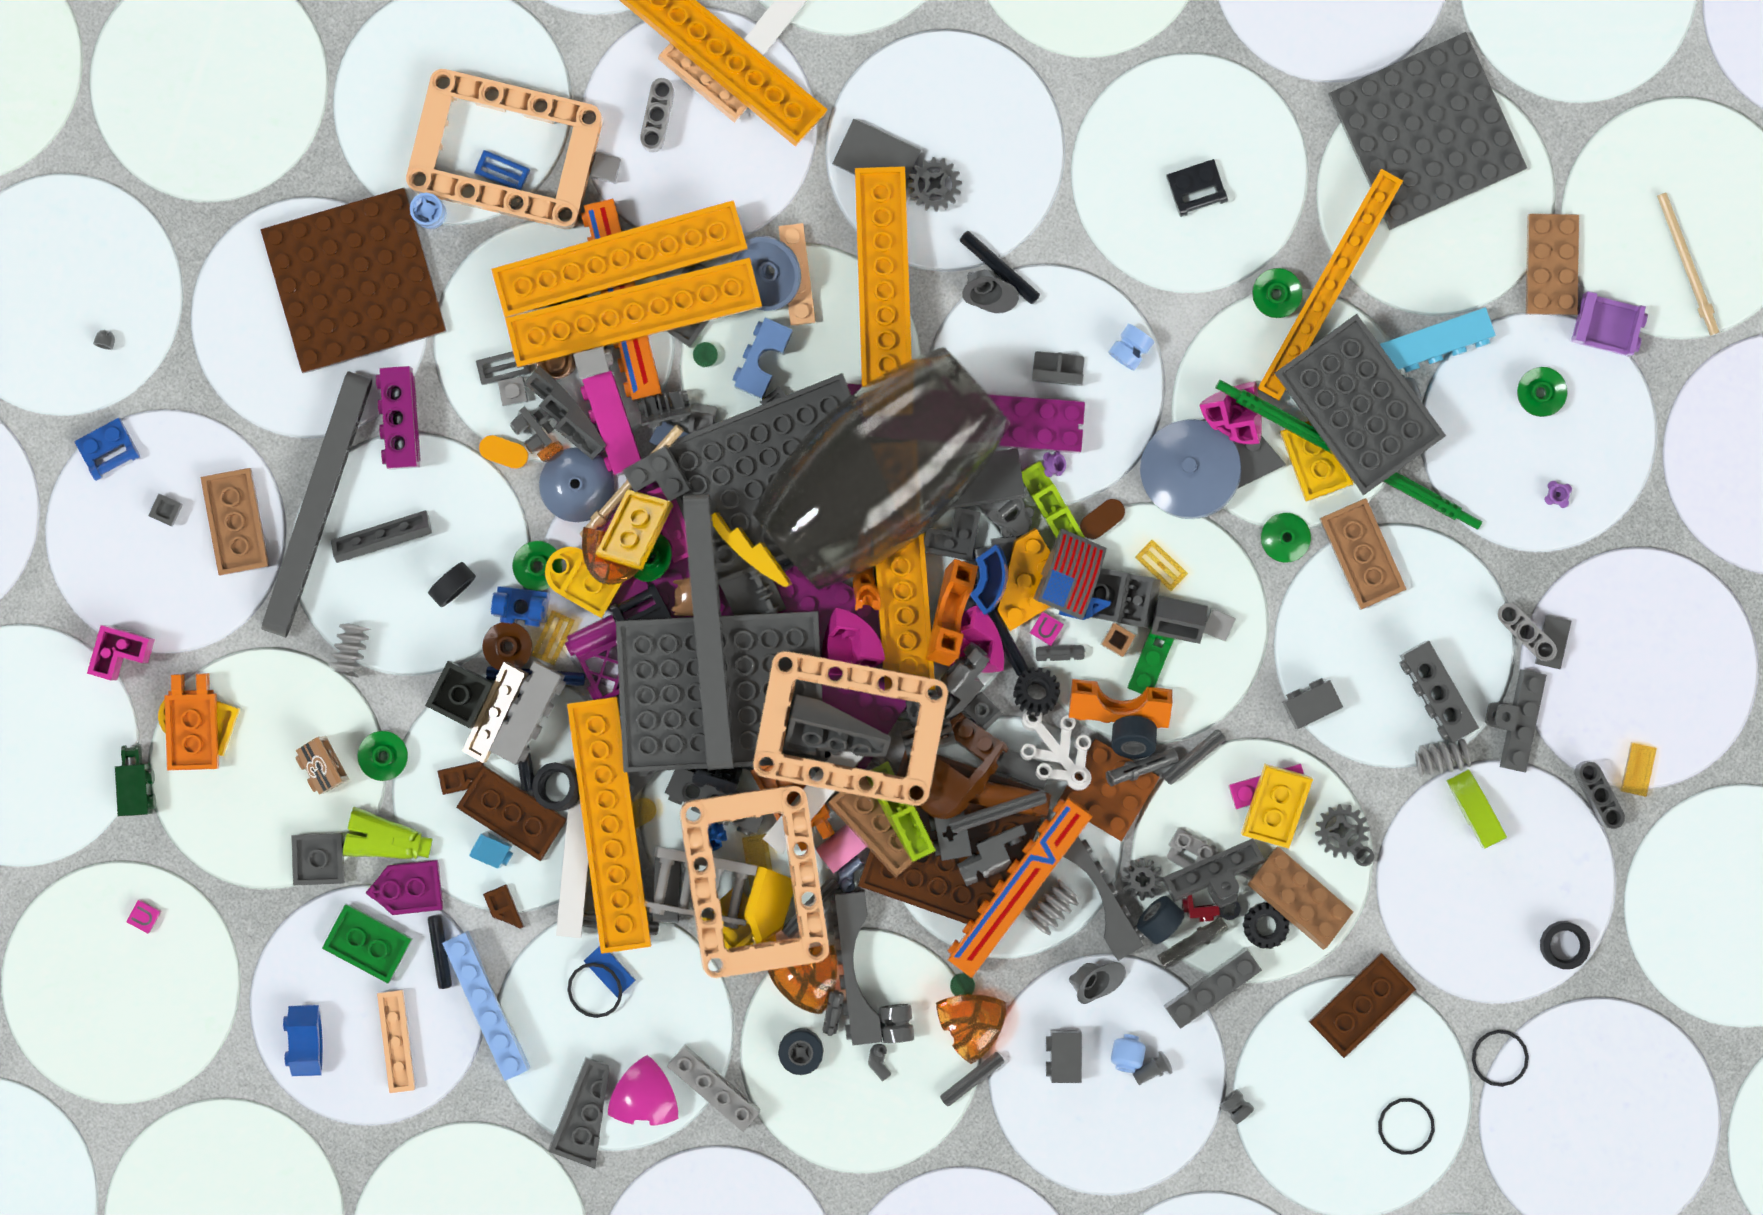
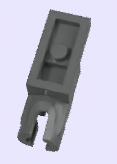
(962, 679)
(992, 856)

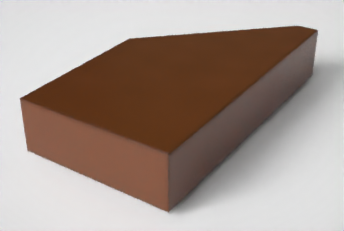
(458, 777)
(503, 906)

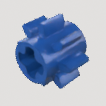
(716, 835)

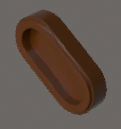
(1102, 519)

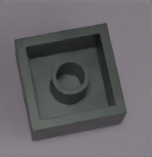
(459, 694)

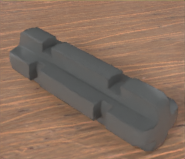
(1060, 653)
(833, 1012)

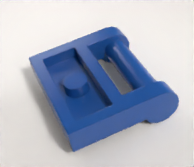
(104, 441)

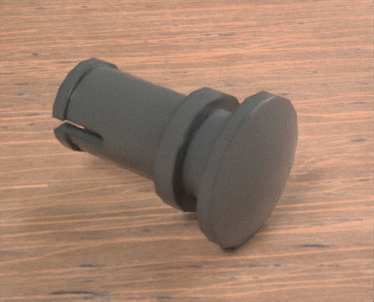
(1153, 1069)

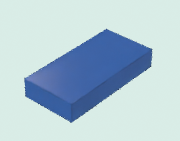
(611, 962)

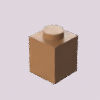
(1117, 639)

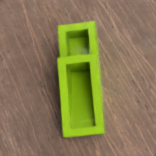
(1476, 809)

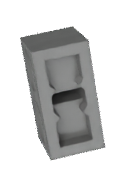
(593, 361)

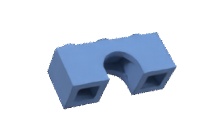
(769, 337)

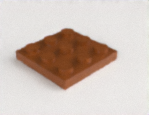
(1112, 806)

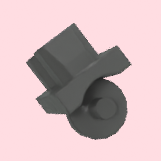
(526, 421)

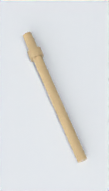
(1705, 309)
(600, 517)

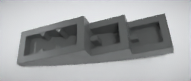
(564, 409)

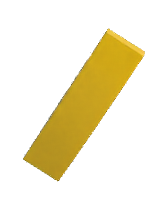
(757, 556)

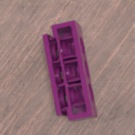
(409, 455)

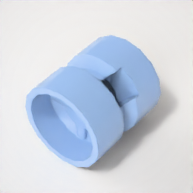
(428, 210)
(1130, 348)

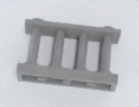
(668, 858)

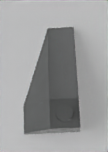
(822, 727)

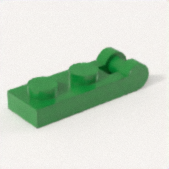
(1149, 663)

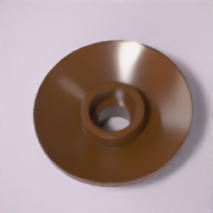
(495, 641)

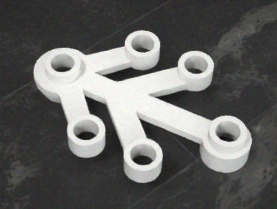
(1058, 753)

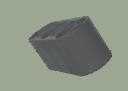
(1609, 802)
(672, 893)

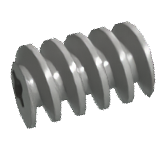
(349, 649)
(1442, 757)
(1053, 908)

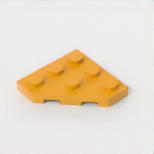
(1024, 576)

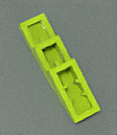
(1049, 500)
(905, 822)

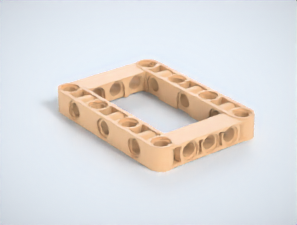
(494, 196)
(841, 777)
(803, 877)

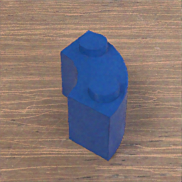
(992, 579)
(304, 1040)

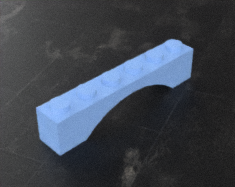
(485, 1006)

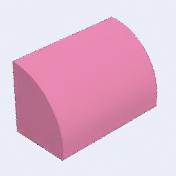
(840, 848)

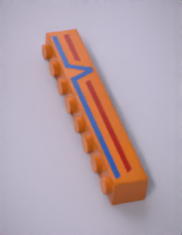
(636, 354)
(1019, 887)

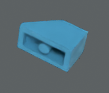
(491, 850)

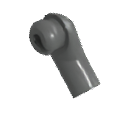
(876, 1061)

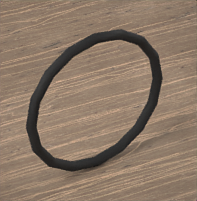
(581, 1010)
(1525, 1062)
(1383, 1138)

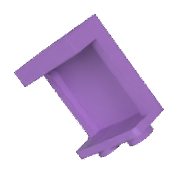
(1609, 325)

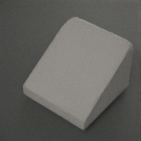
(605, 168)
(701, 417)
(1219, 624)

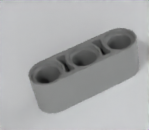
(657, 103)
(1523, 620)

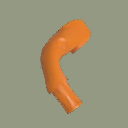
(866, 590)

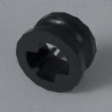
(1236, 910)

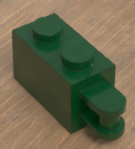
(134, 784)

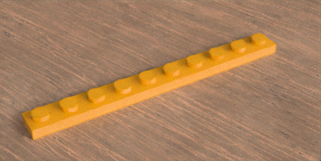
(1333, 278)

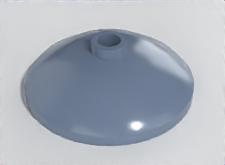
(777, 288)
(579, 503)

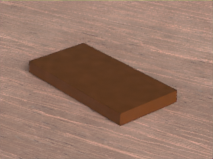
(511, 813)
(1362, 1005)

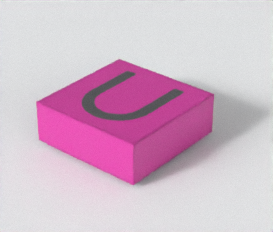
(1046, 628)
(143, 916)

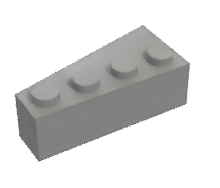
(527, 713)

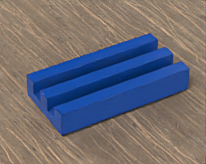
(522, 179)

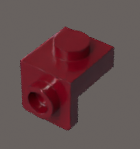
(1204, 912)

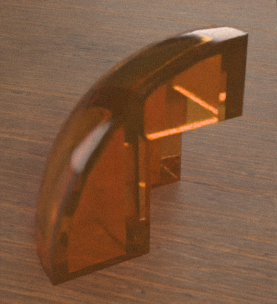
(602, 569)
(809, 983)
(972, 1022)

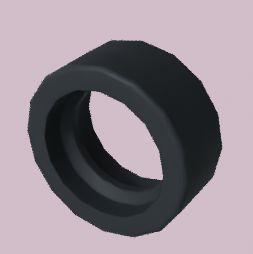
(451, 584)
(540, 781)
(1579, 958)

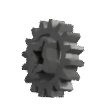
(926, 176)
(1329, 832)

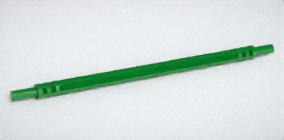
(1309, 433)

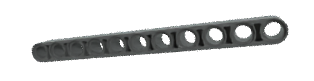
(317, 504)
(708, 631)

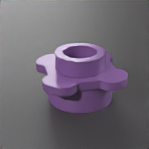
(1054, 464)
(1564, 490)

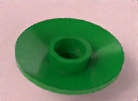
(1280, 280)
(1553, 386)
(1275, 545)
(657, 561)
(524, 563)
(370, 760)

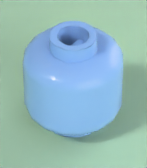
(1128, 1053)

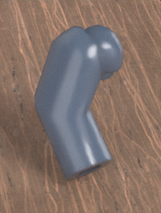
(846, 874)

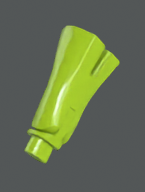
(380, 837)

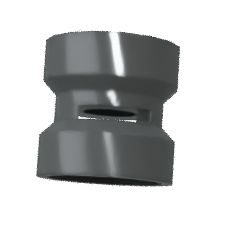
(1236, 1106)

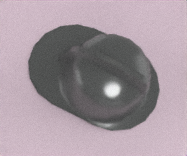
(989, 292)
(1097, 981)

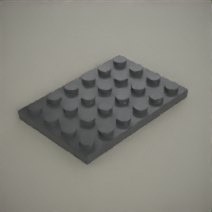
(1360, 404)

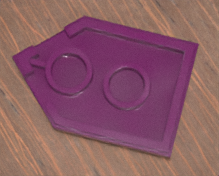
(409, 888)

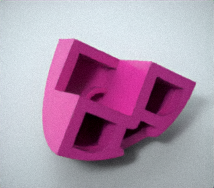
(1232, 418)
(983, 632)
(851, 641)
(643, 1095)

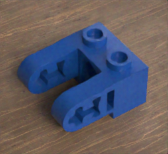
(506, 598)

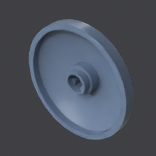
(1190, 469)

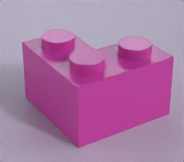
(115, 645)

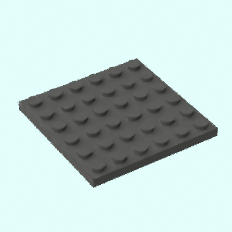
(1429, 126)

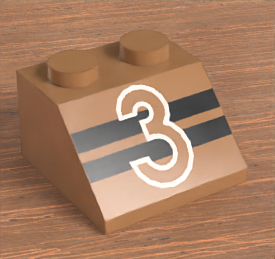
(321, 765)

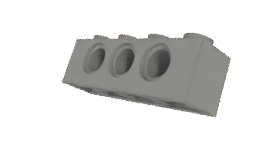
(714, 1088)

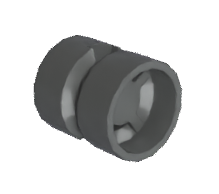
(897, 1025)

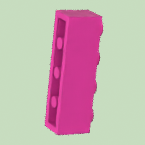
(611, 420)

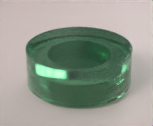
(705, 354)
(962, 984)

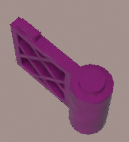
(591, 642)

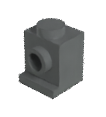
(987, 719)

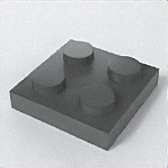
(317, 859)

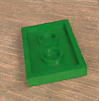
(367, 943)

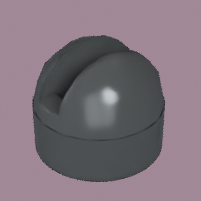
(104, 340)
(1360, 853)

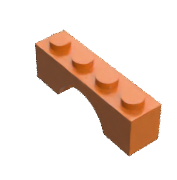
(946, 630)
(1090, 703)

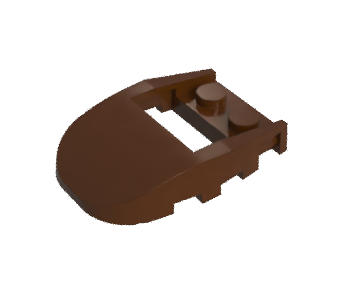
(949, 788)

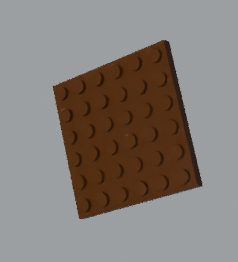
(353, 280)
(939, 883)

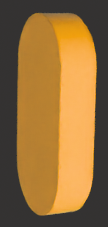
(503, 452)

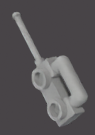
(1184, 839)

